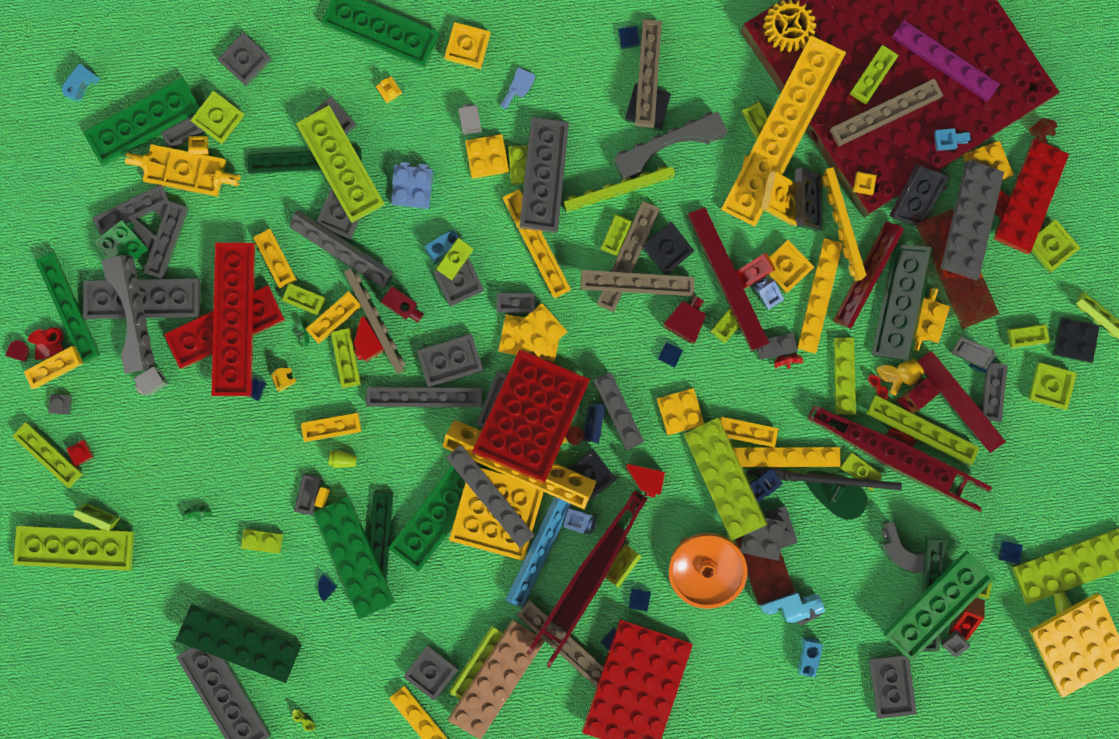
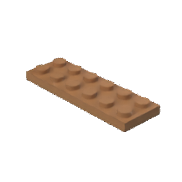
(495, 680)

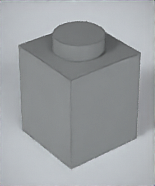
(470, 119)
(150, 381)

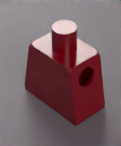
(395, 298)
(686, 320)
(918, 394)

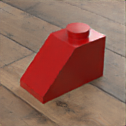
(367, 342)
(647, 479)
(969, 618)

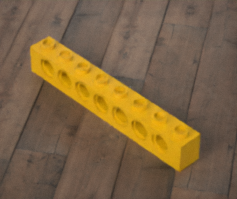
(560, 482)

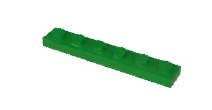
(67, 306)

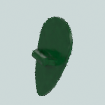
(841, 500)

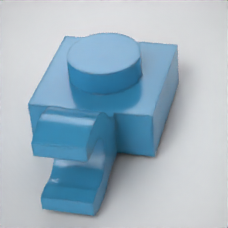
(948, 139)

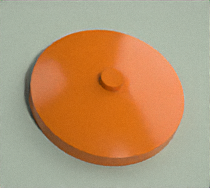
(707, 570)

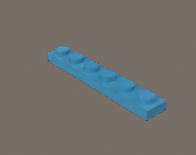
(538, 552)

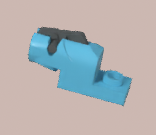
(794, 608)

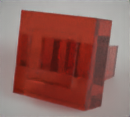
(1043, 128)

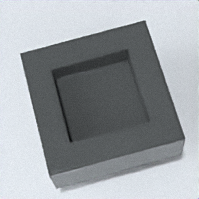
(60, 404)
(955, 643)

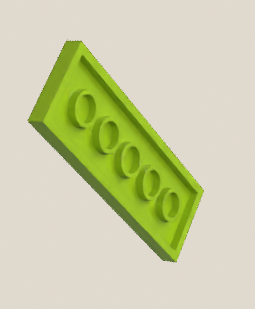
(340, 164)
(725, 479)
(74, 548)
(1068, 567)

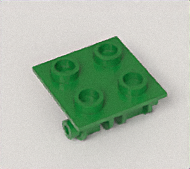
(121, 241)

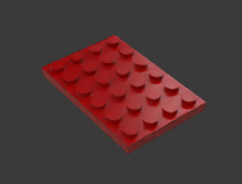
(531, 416)
(637, 684)

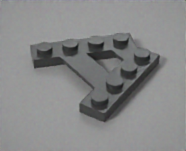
(160, 246)

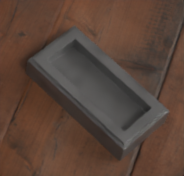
(973, 353)

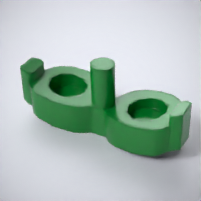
(304, 337)
(201, 511)

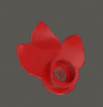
(46, 346)

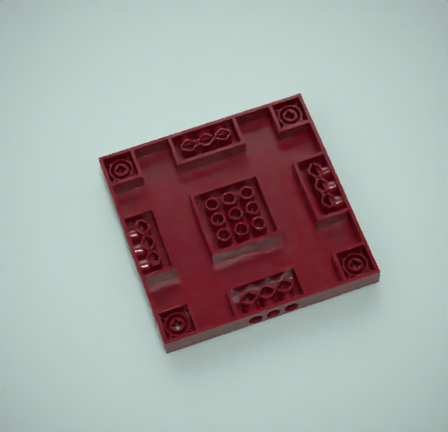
(969, 28)

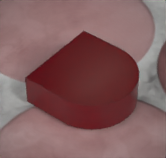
(18, 350)

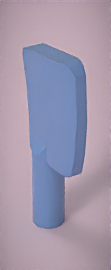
(520, 86)

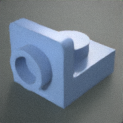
(768, 292)
(579, 521)

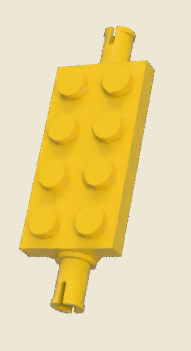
(183, 170)

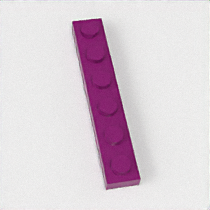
(945, 60)

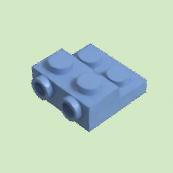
(412, 186)

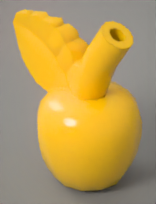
(906, 372)

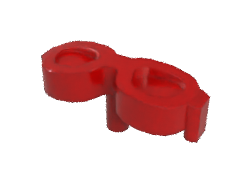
(792, 358)
(875, 381)
(901, 435)

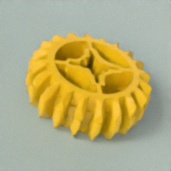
(783, 21)

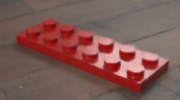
(1031, 196)
(195, 339)

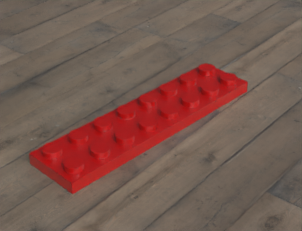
(233, 319)

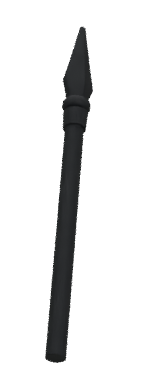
(795, 476)

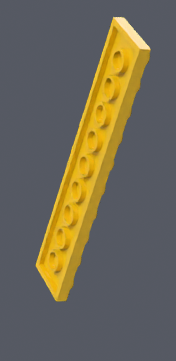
(784, 128)

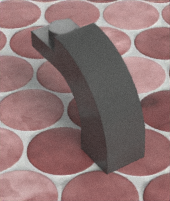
(896, 553)

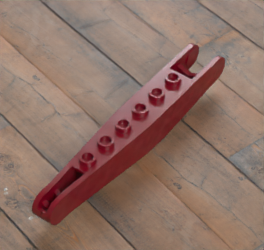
(900, 457)
(588, 579)

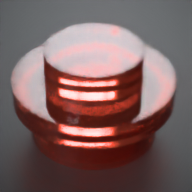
(574, 435)

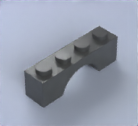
(618, 411)

